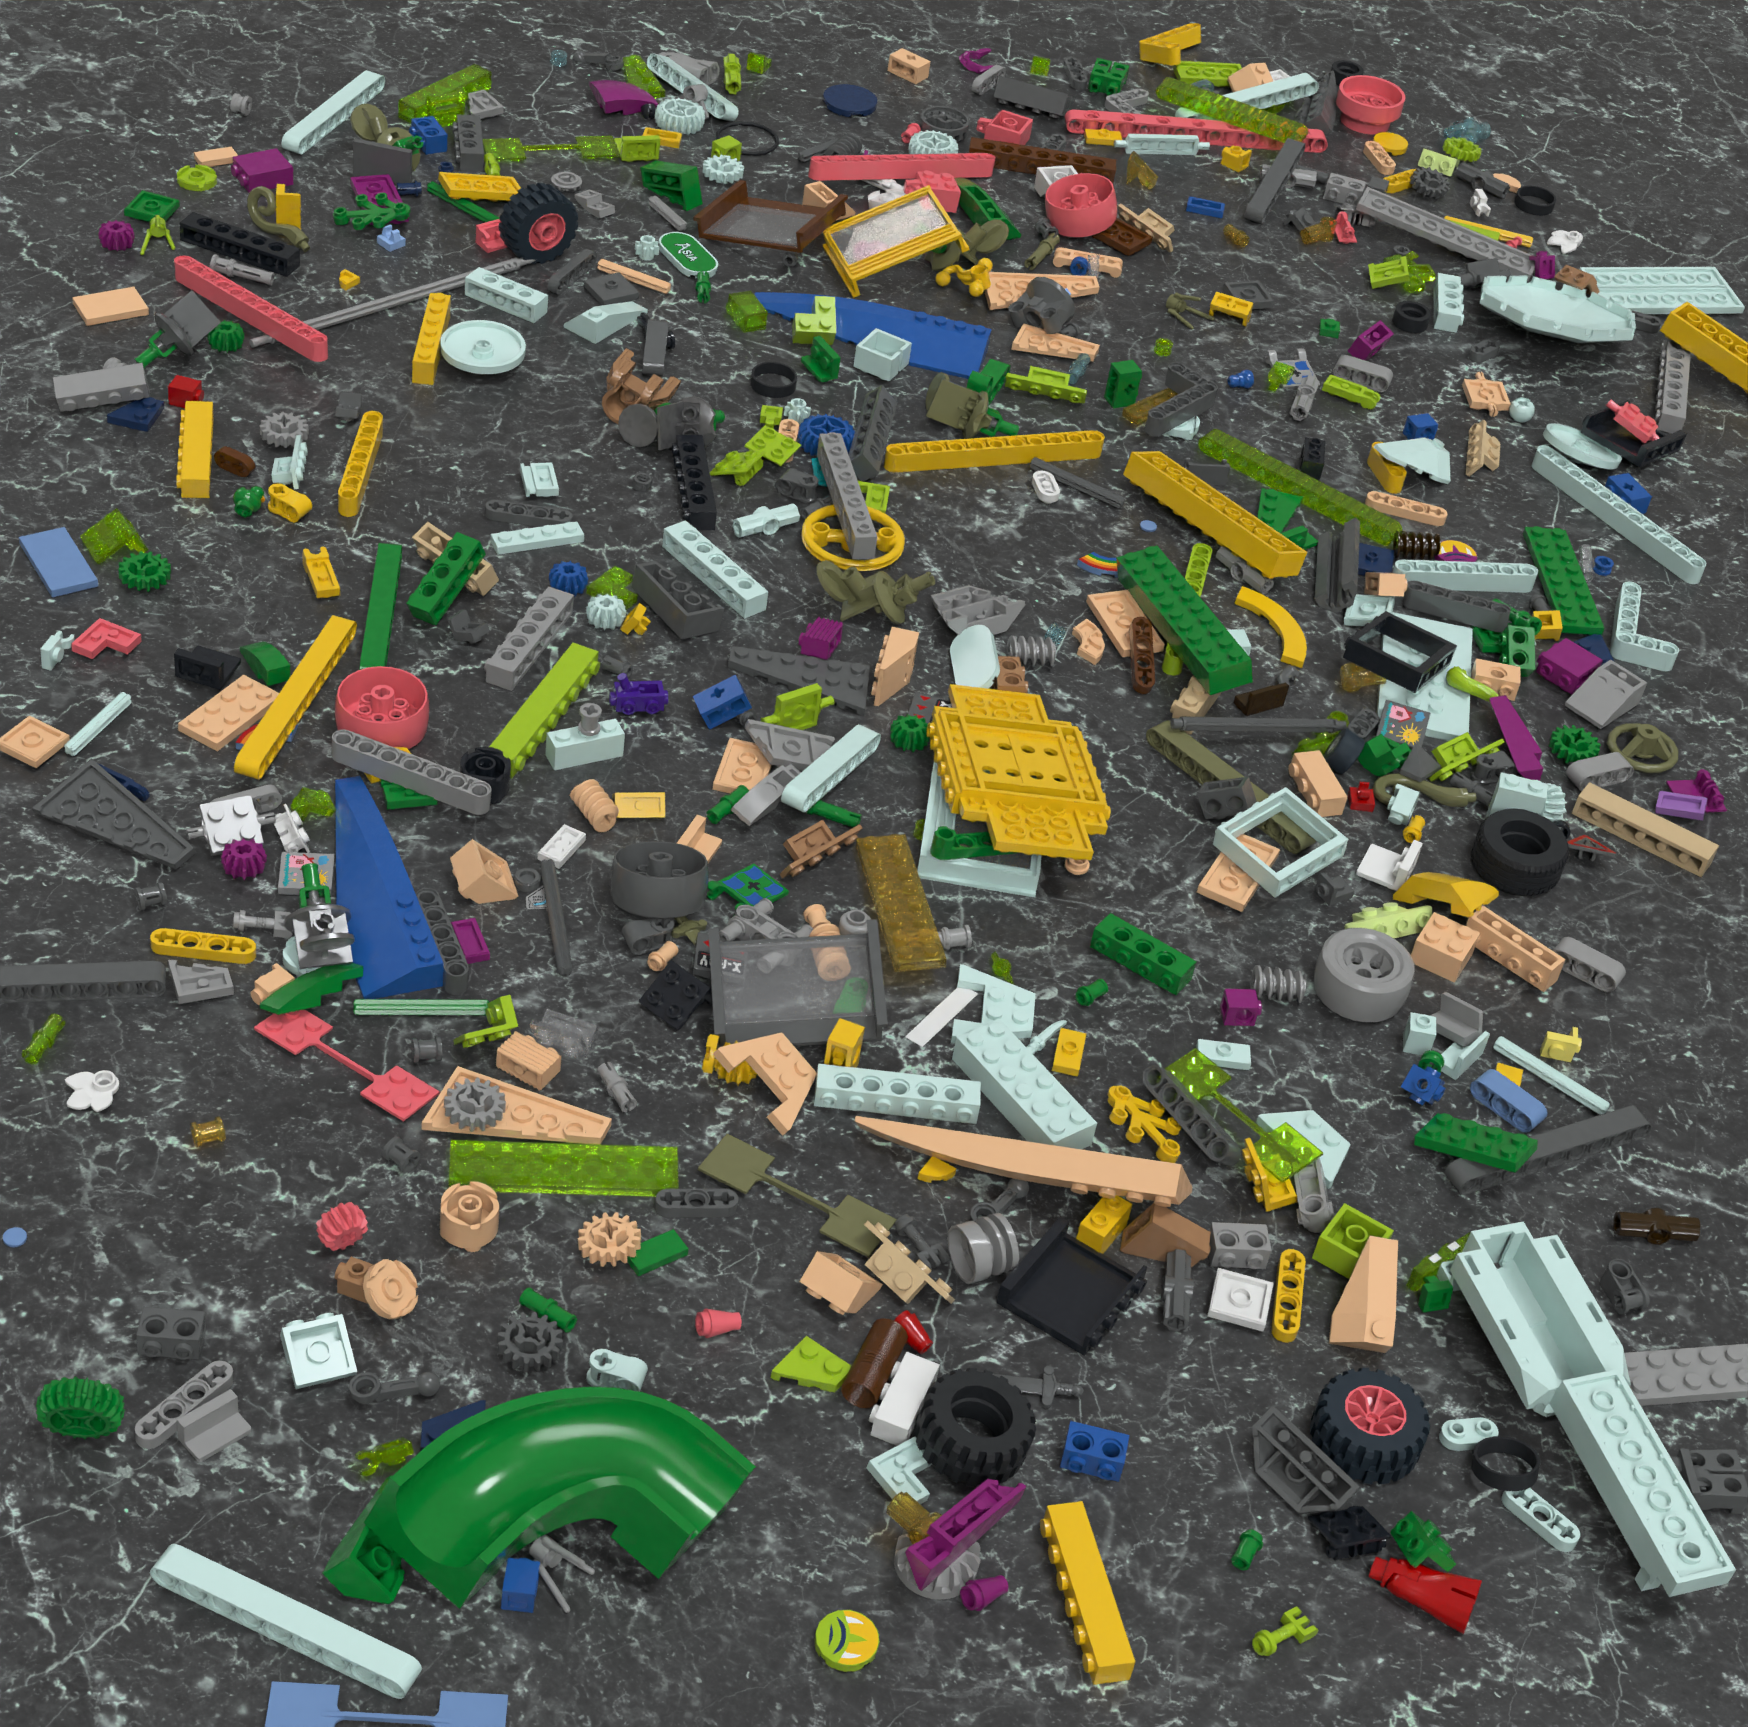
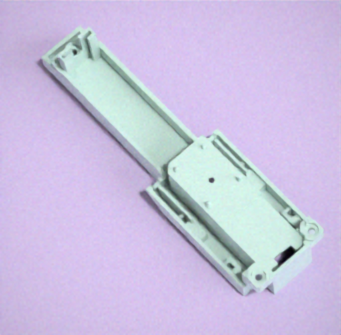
(1575, 1368)

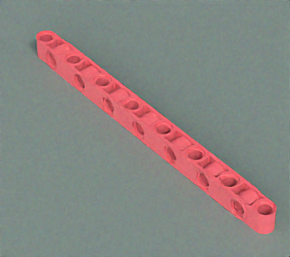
(1225, 133)

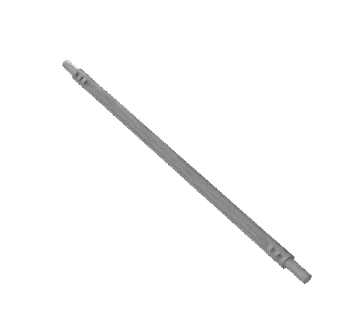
(397, 299)

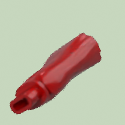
(1439, 1593)

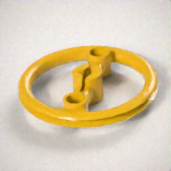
(818, 534)

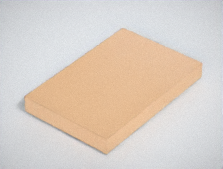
(110, 306)
(741, 765)

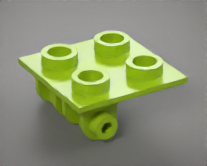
(776, 445)
(742, 465)

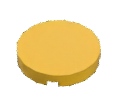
(1392, 143)

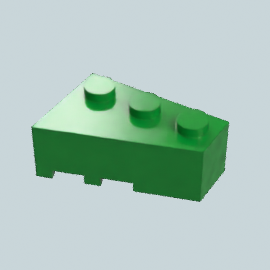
(674, 181)

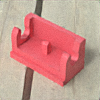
(489, 236)

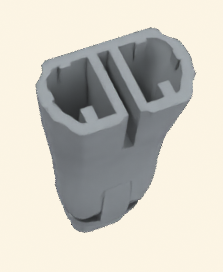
(703, 70)

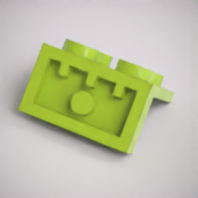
(638, 147)
(501, 1015)

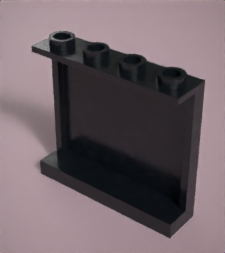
(1609, 433)
(1070, 1289)

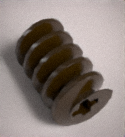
(1416, 544)

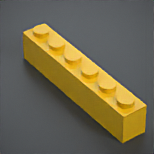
(428, 346)
(195, 449)
(1087, 1593)

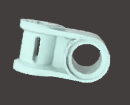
(618, 1371)

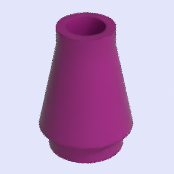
(983, 1591)

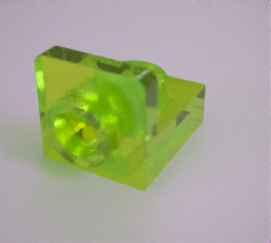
(758, 62)
(1040, 65)

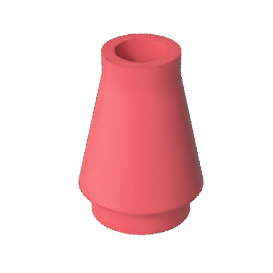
(716, 1322)

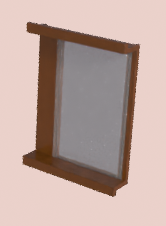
(765, 222)

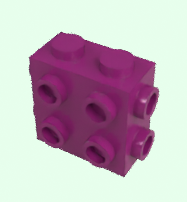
(1567, 665)

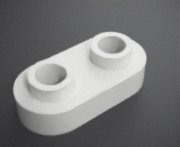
(1045, 487)

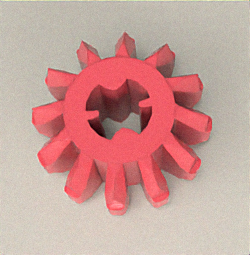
(342, 1226)

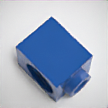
(1420, 427)
(520, 1585)

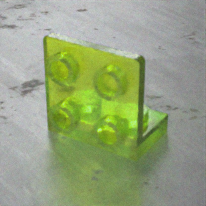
(111, 535)

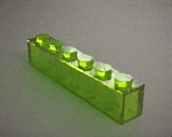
(468, 79)

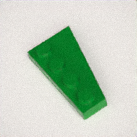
(1277, 508)

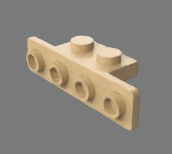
(1151, 224)
(1481, 449)
(899, 1271)

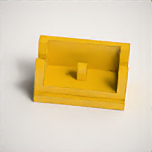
(1231, 306)

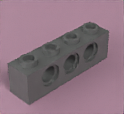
(468, 142)

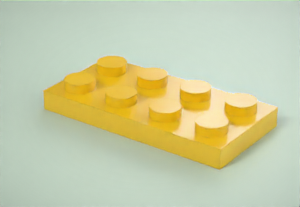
(478, 186)

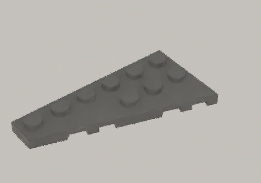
(840, 679)
(107, 810)

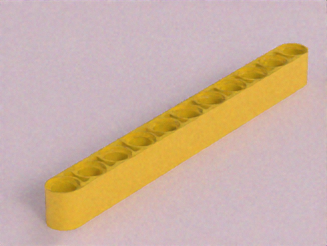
(993, 451)
(295, 698)

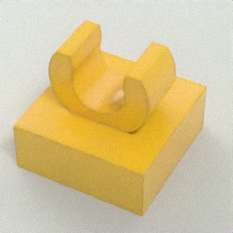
(636, 621)

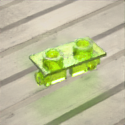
(1320, 743)

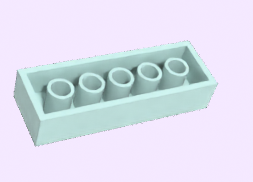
(1022, 1087)

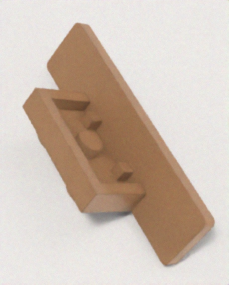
(812, 844)

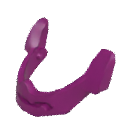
(970, 65)

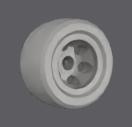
(1358, 989)

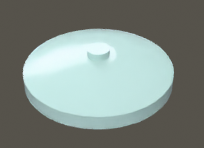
(482, 347)
(1580, 447)

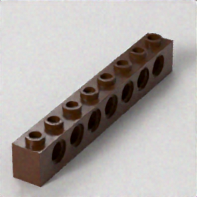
(1027, 158)

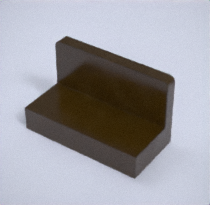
(1262, 699)

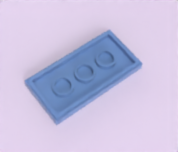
(58, 562)

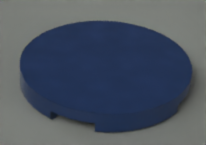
(849, 100)

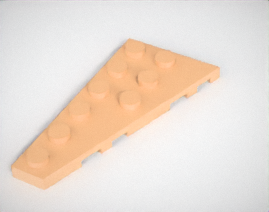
(1009, 287)
(525, 1115)

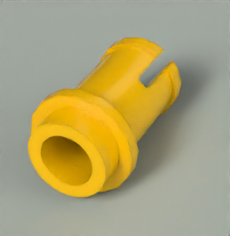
(1414, 829)

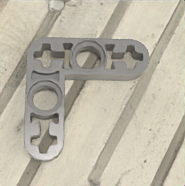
(1125, 101)

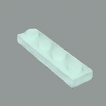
(537, 537)

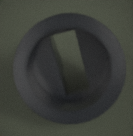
(648, 111)
(1565, 828)

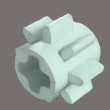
(647, 247)
(797, 410)

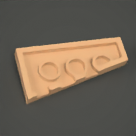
(1038, 341)

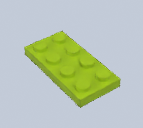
(1214, 72)

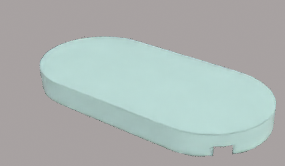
(975, 657)

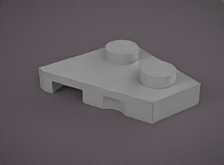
(484, 104)
(199, 982)

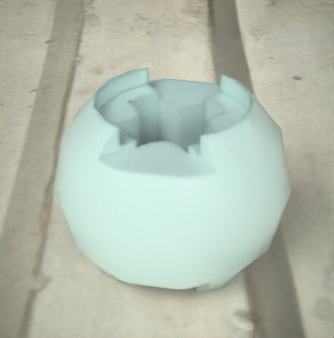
(1521, 410)

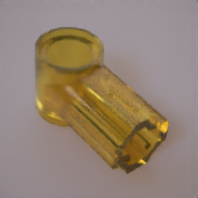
(1322, 231)
(1360, 677)
(911, 1516)

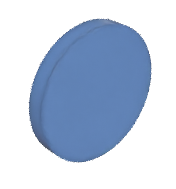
(1148, 526)
(14, 1237)

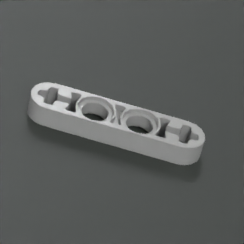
(180, 1401)

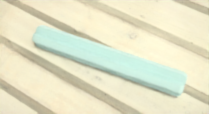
(97, 724)

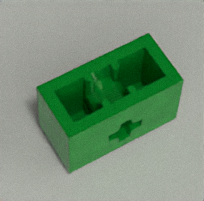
(1123, 384)

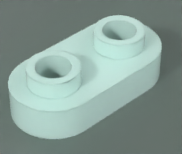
(1470, 1433)

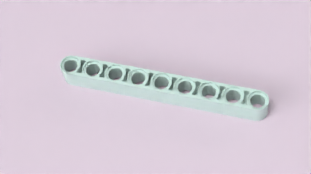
(1266, 94)
(332, 112)
(286, 1621)

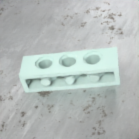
(506, 295)
(1448, 302)

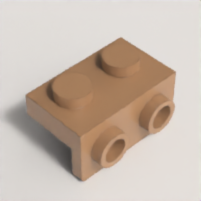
(1577, 279)

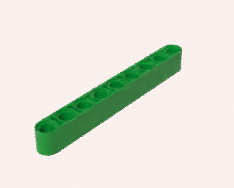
(381, 606)

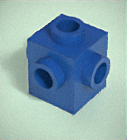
(1414, 1084)

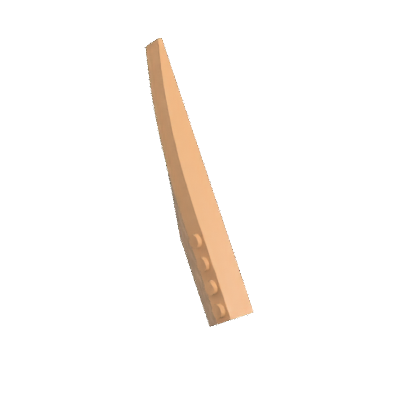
(1043, 1163)

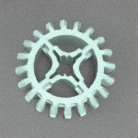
(680, 116)
(932, 143)

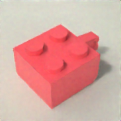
(1006, 128)
(941, 184)

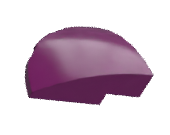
(619, 96)

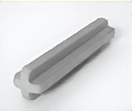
(667, 213)

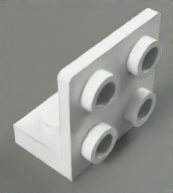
(1389, 867)

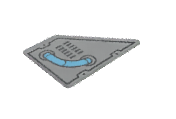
(536, 899)

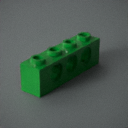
(446, 578)
(1143, 954)

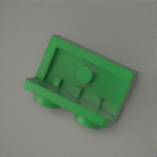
(1422, 1540)

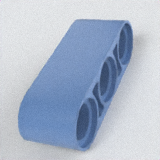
(1508, 1100)

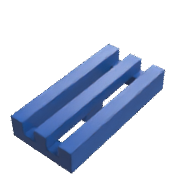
(1205, 207)

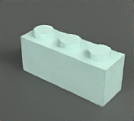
(571, 748)

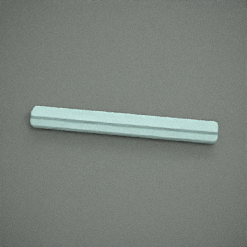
(1551, 1075)

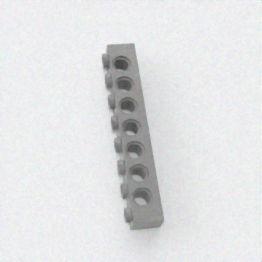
(1672, 387)
(847, 496)

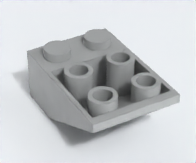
(1607, 694)

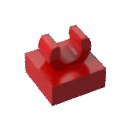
(1361, 797)

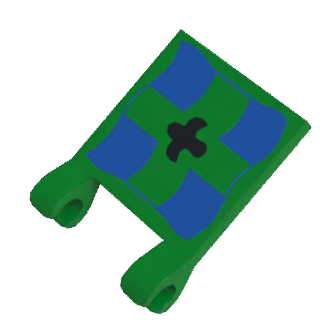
(748, 887)

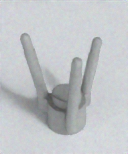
(550, 1554)

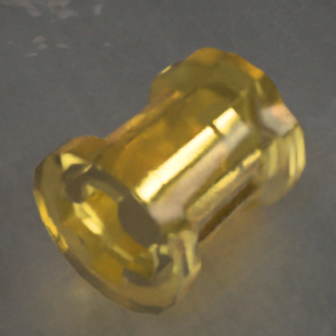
(207, 1131)

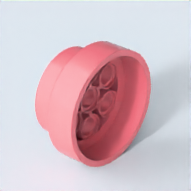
(1369, 103)

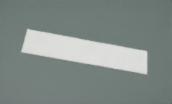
(941, 1016)

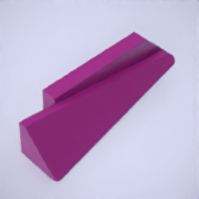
(1520, 742)

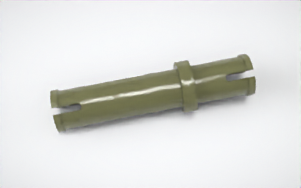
(1045, 248)

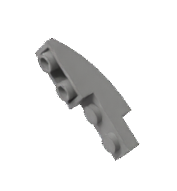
(765, 795)

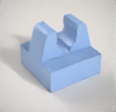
(390, 239)

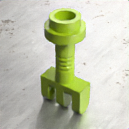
(1266, 1642)

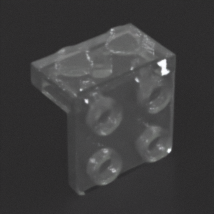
(564, 1033)

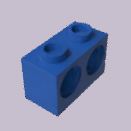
(431, 133)
(1094, 1451)

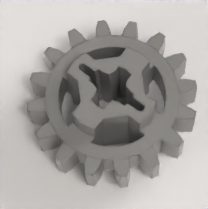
(283, 429)
(474, 1104)

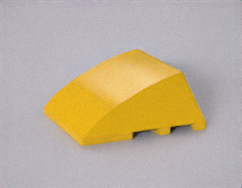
(1462, 893)

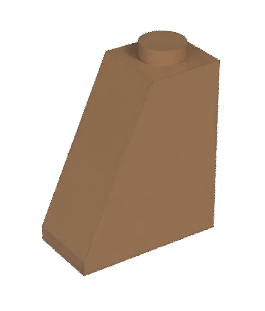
(1163, 1231)

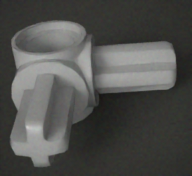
(696, 93)

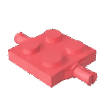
(1634, 421)

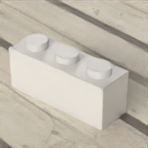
(902, 1399)

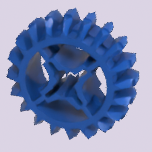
(822, 424)

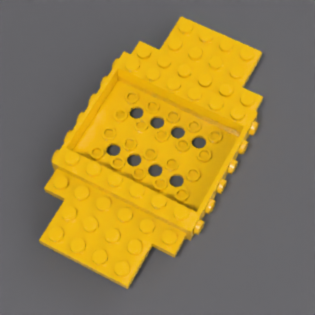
(1014, 736)

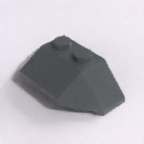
(1298, 1467)

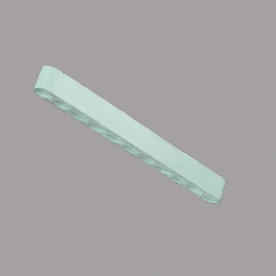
(1619, 515)

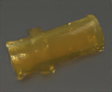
(1238, 236)

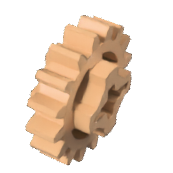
(609, 1239)

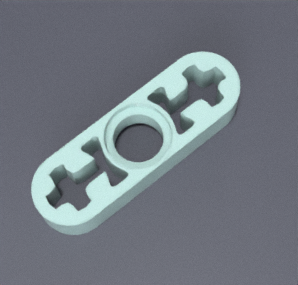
(1543, 1528)

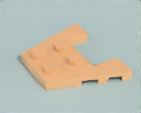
(779, 1067)

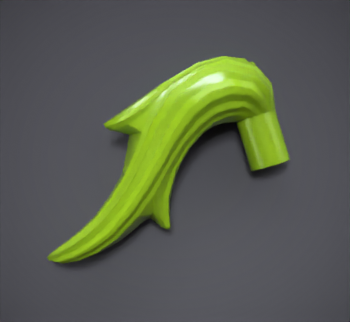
(1458, 679)

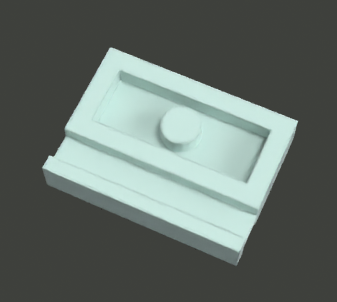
(539, 479)

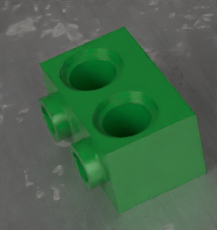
(1523, 652)

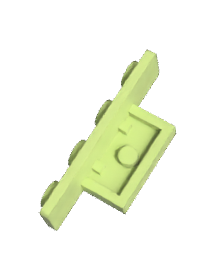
(1392, 919)

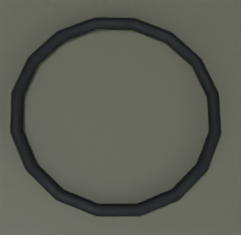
(755, 125)

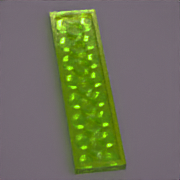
(564, 1167)

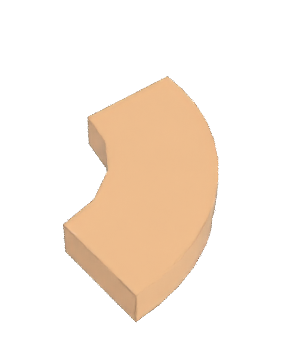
(1091, 641)

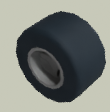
(1344, 751)

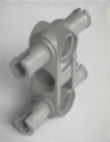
(754, 924)

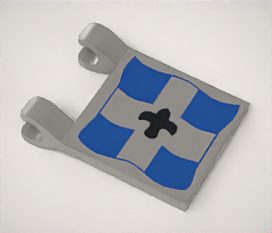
(1301, 365)

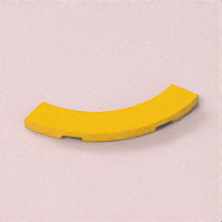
(1283, 623)

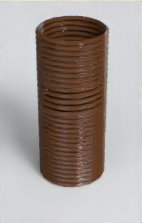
(874, 1363)

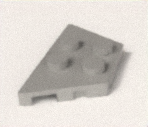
(788, 745)

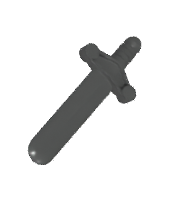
(1047, 1386)

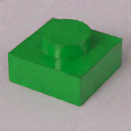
(1329, 328)

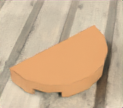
(1513, 183)

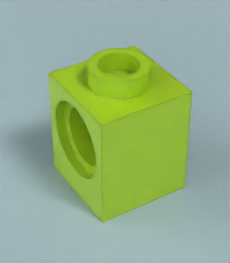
(726, 146)

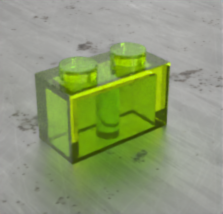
(747, 311)

